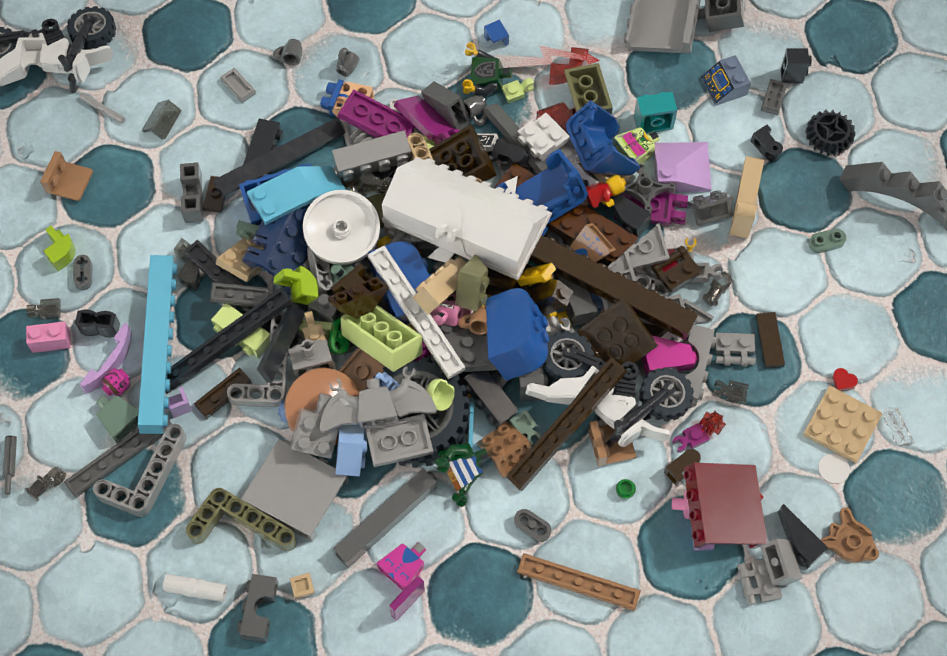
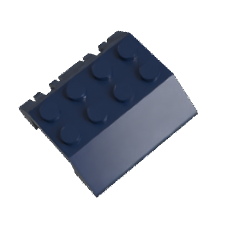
(282, 245)

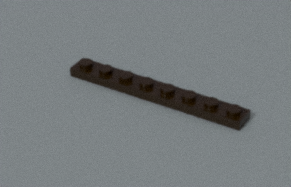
(566, 424)

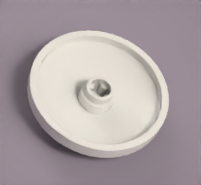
(341, 227)

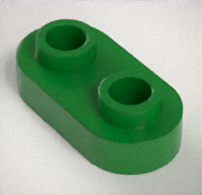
(336, 338)

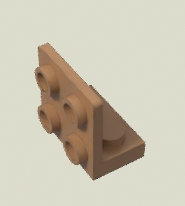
(65, 178)
(505, 447)
(602, 453)

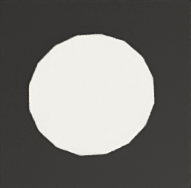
(834, 468)

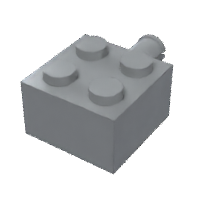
(310, 356)
(307, 433)

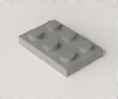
(399, 440)

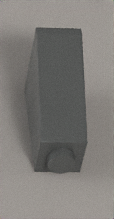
(447, 104)

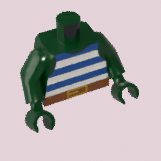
(462, 468)

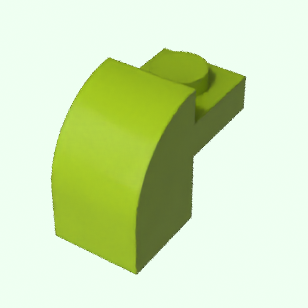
(61, 251)
(302, 284)

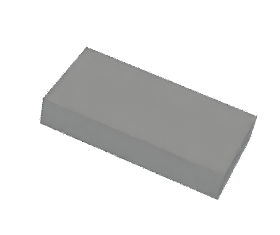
(238, 85)

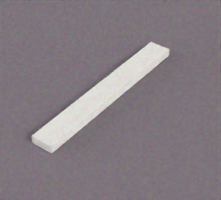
(421, 321)

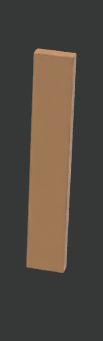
(578, 582)

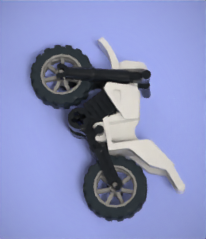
(52, 50)
(619, 407)

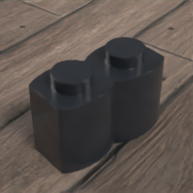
(100, 323)

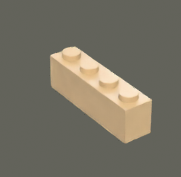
(439, 287)

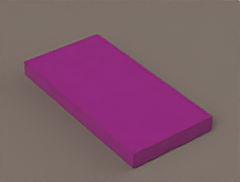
(373, 116)

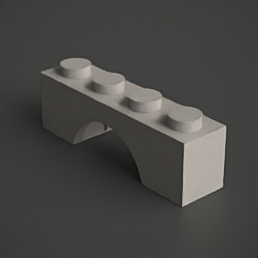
(701, 341)

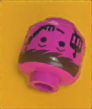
(116, 382)

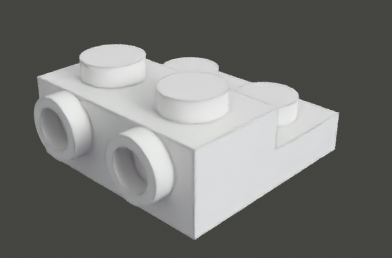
(542, 136)

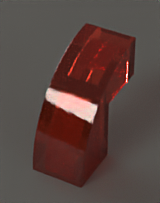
(557, 70)

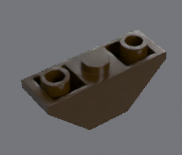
(360, 298)

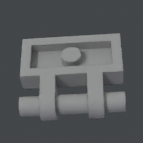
(735, 344)
(765, 588)

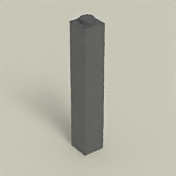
(385, 517)

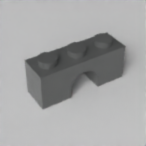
(192, 192)
(259, 590)

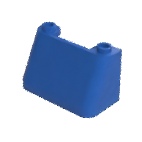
(592, 135)
(555, 187)

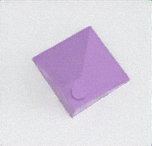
(684, 165)

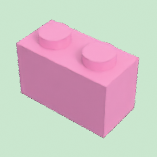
(48, 337)

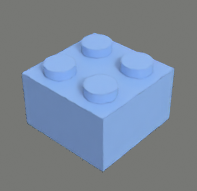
(351, 450)

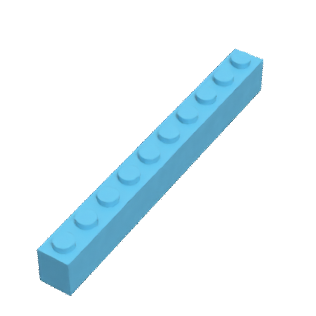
(156, 345)

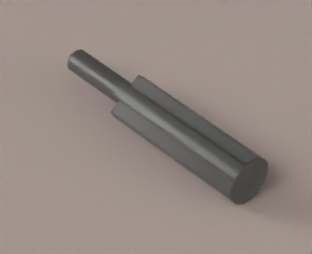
(9, 461)

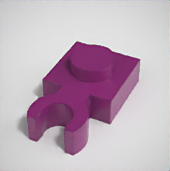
(693, 437)

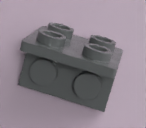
(711, 207)

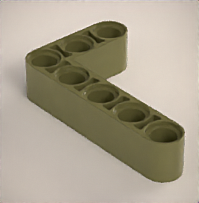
(241, 517)

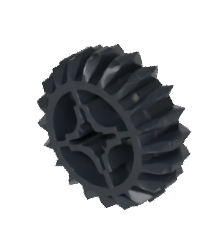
(839, 139)

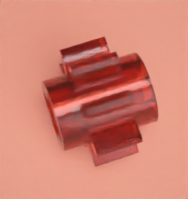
(712, 423)

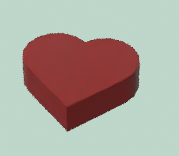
(844, 380)

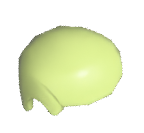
(441, 393)

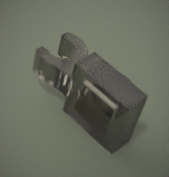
(47, 309)

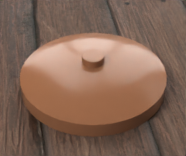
(306, 390)

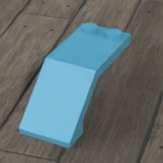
(293, 191)

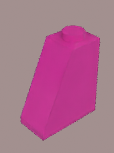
(671, 355)

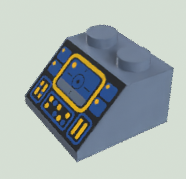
(726, 81)

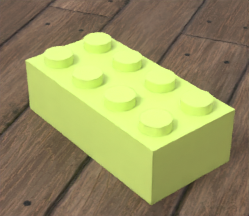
(383, 338)

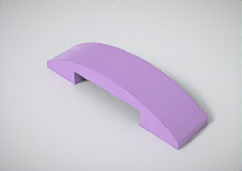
(94, 379)

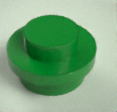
(625, 488)

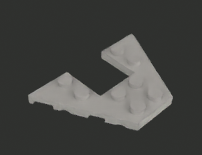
(646, 252)

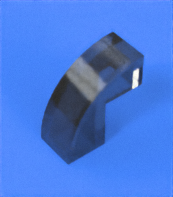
(190, 274)

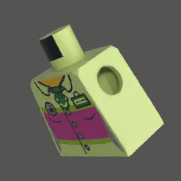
(636, 144)

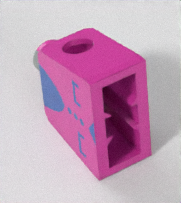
(403, 564)

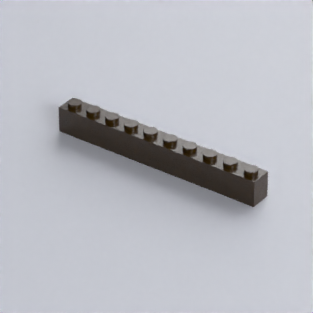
(614, 287)

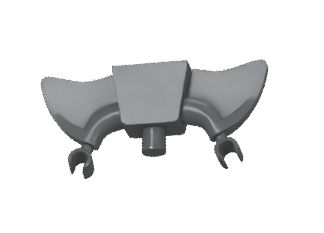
(376, 405)

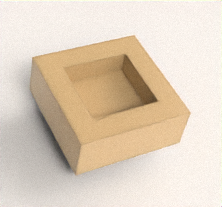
(302, 586)

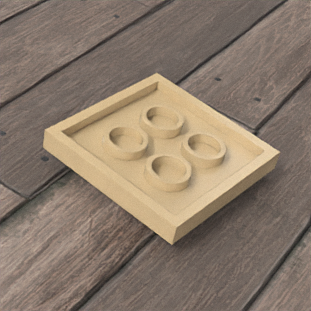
(842, 424)

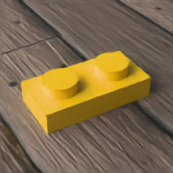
(536, 274)

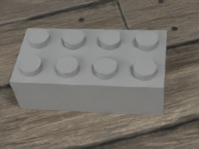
(371, 156)

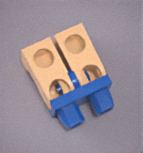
(340, 92)

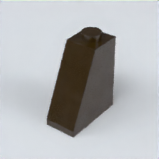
(550, 296)

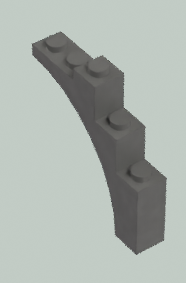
(902, 185)

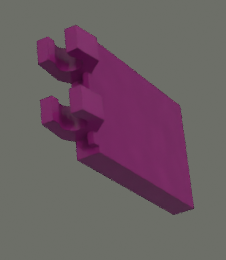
(425, 118)
(664, 208)

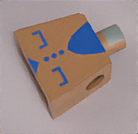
(592, 243)

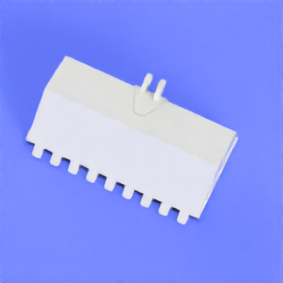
(464, 215)

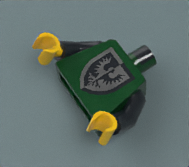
(486, 73)

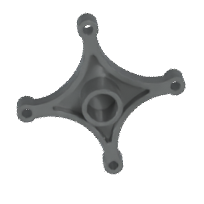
(646, 189)

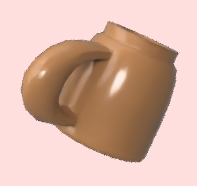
(477, 321)

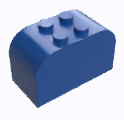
(412, 267)
(515, 333)

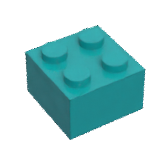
(655, 112)

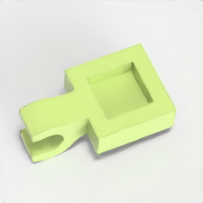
(515, 91)

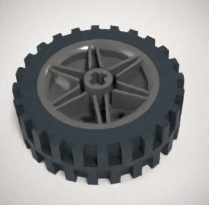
(451, 422)

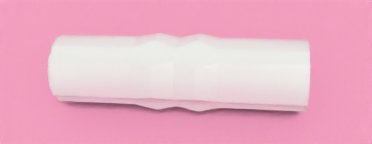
(195, 587)

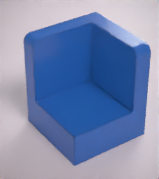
(496, 32)

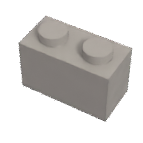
(781, 562)

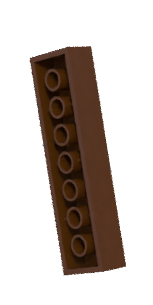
(572, 222)

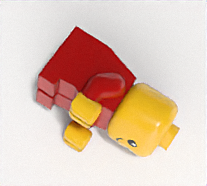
(603, 191)

